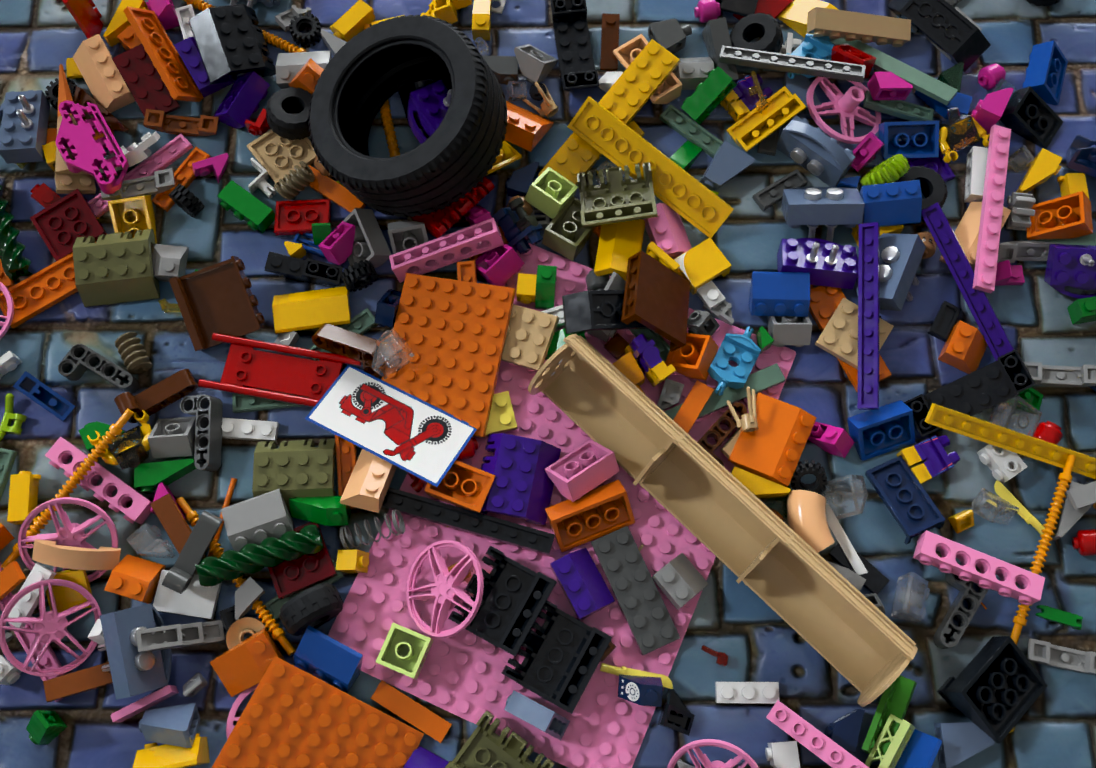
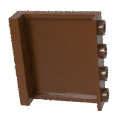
(656, 298)
(217, 302)

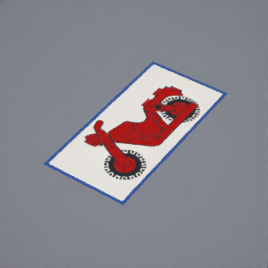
(392, 424)

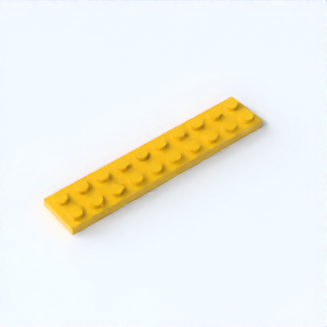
(623, 101)
(670, 181)

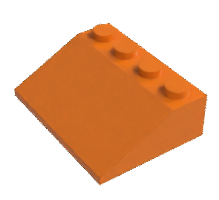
(525, 127)
(777, 443)

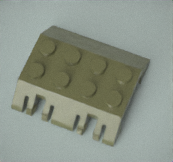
(617, 198)
(115, 268)
(294, 468)
(490, 750)

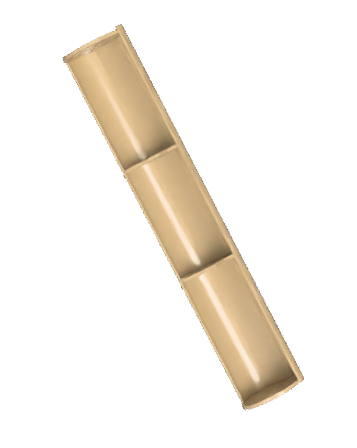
(727, 518)

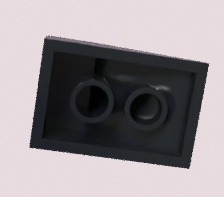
(1031, 117)

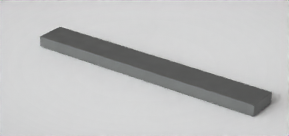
(792, 63)

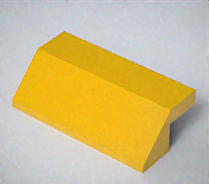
(756, 126)
(616, 245)
(311, 309)

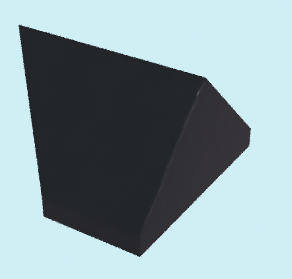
(675, 714)

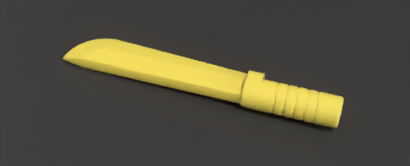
(1005, 494)
(666, 682)

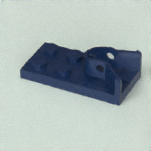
(1082, 156)
(905, 498)

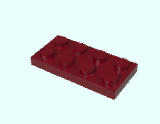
(144, 81)

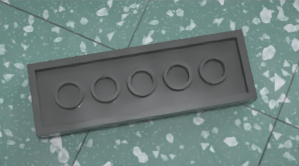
(635, 590)

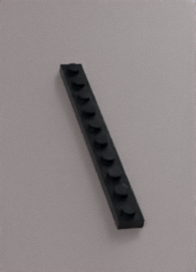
(469, 521)

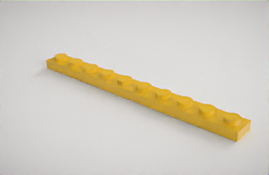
(1009, 439)

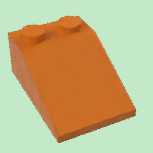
(1061, 218)
(463, 487)
(246, 662)

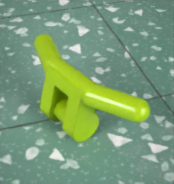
(9, 416)

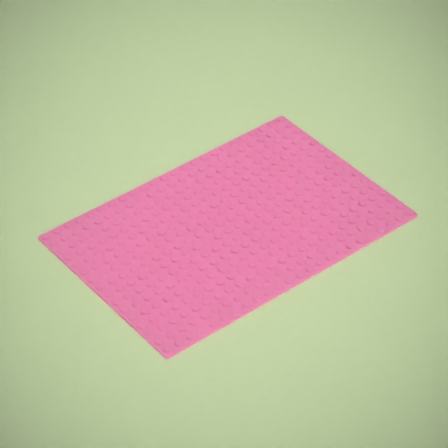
(465, 670)

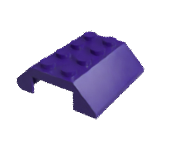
(520, 481)

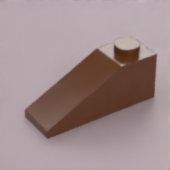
(609, 41)

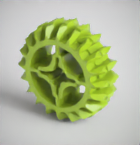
(887, 171)

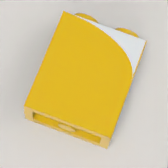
(702, 264)

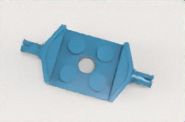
(814, 48)
(737, 349)

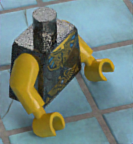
(959, 133)
(129, 447)

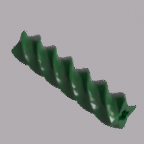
(11, 250)
(255, 557)

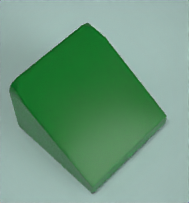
(320, 231)
(764, 339)

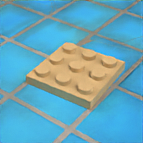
(280, 154)
(841, 333)
(528, 337)

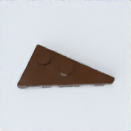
(83, 97)

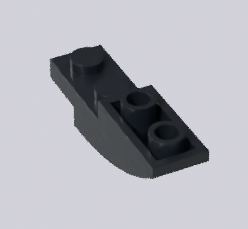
(303, 270)

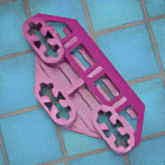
(89, 152)

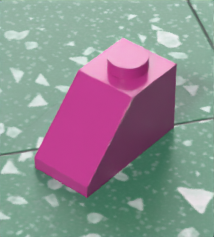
(888, 86)
(339, 243)

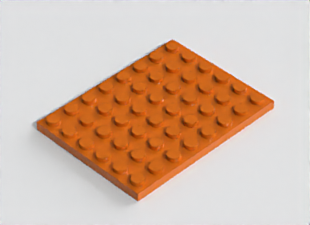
(457, 344)
(312, 724)

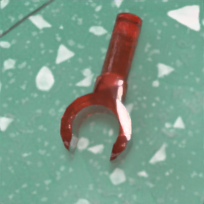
(417, 484)
(722, 658)

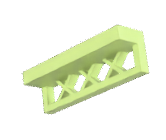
(896, 746)

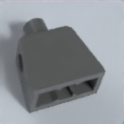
(669, 34)

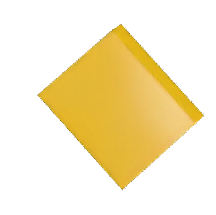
(295, 249)
(962, 520)

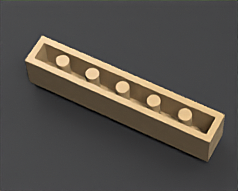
(858, 26)

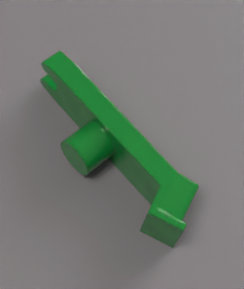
(1060, 616)

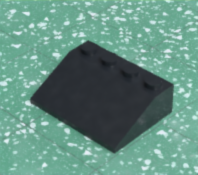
(996, 687)

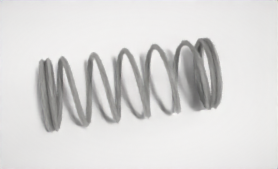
(400, 530)

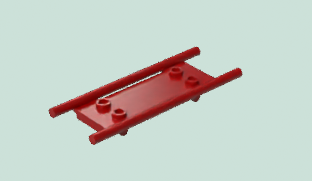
(277, 375)

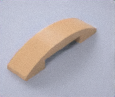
(75, 557)

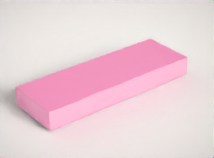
(144, 703)

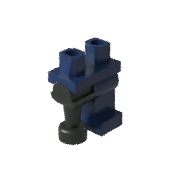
(518, 226)

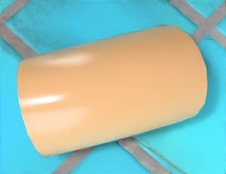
(808, 518)

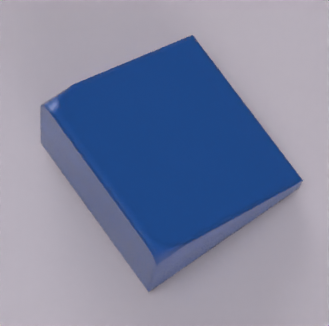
(850, 182)

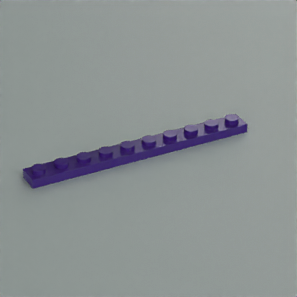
(964, 275)
(868, 316)

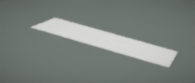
(844, 542)

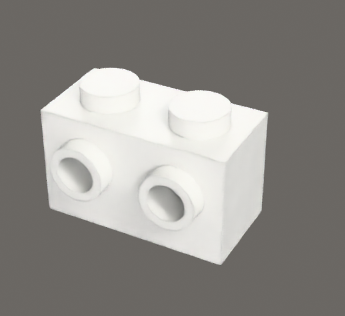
(1001, 462)

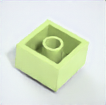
(550, 192)
(404, 651)

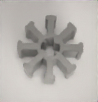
(1021, 211)

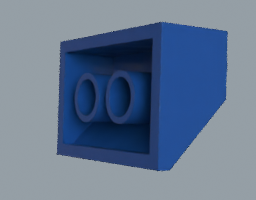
(1046, 71)
(910, 139)
(892, 203)
(779, 294)
(882, 429)
(328, 659)
(919, 751)

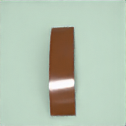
(182, 125)

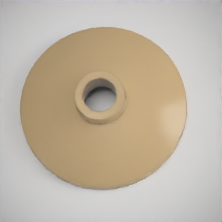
(240, 627)

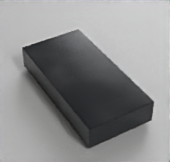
(944, 321)

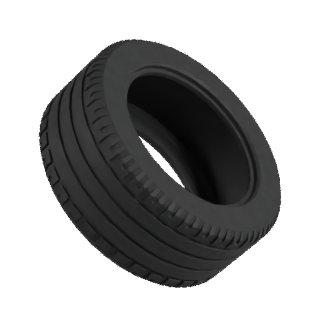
(374, 69)

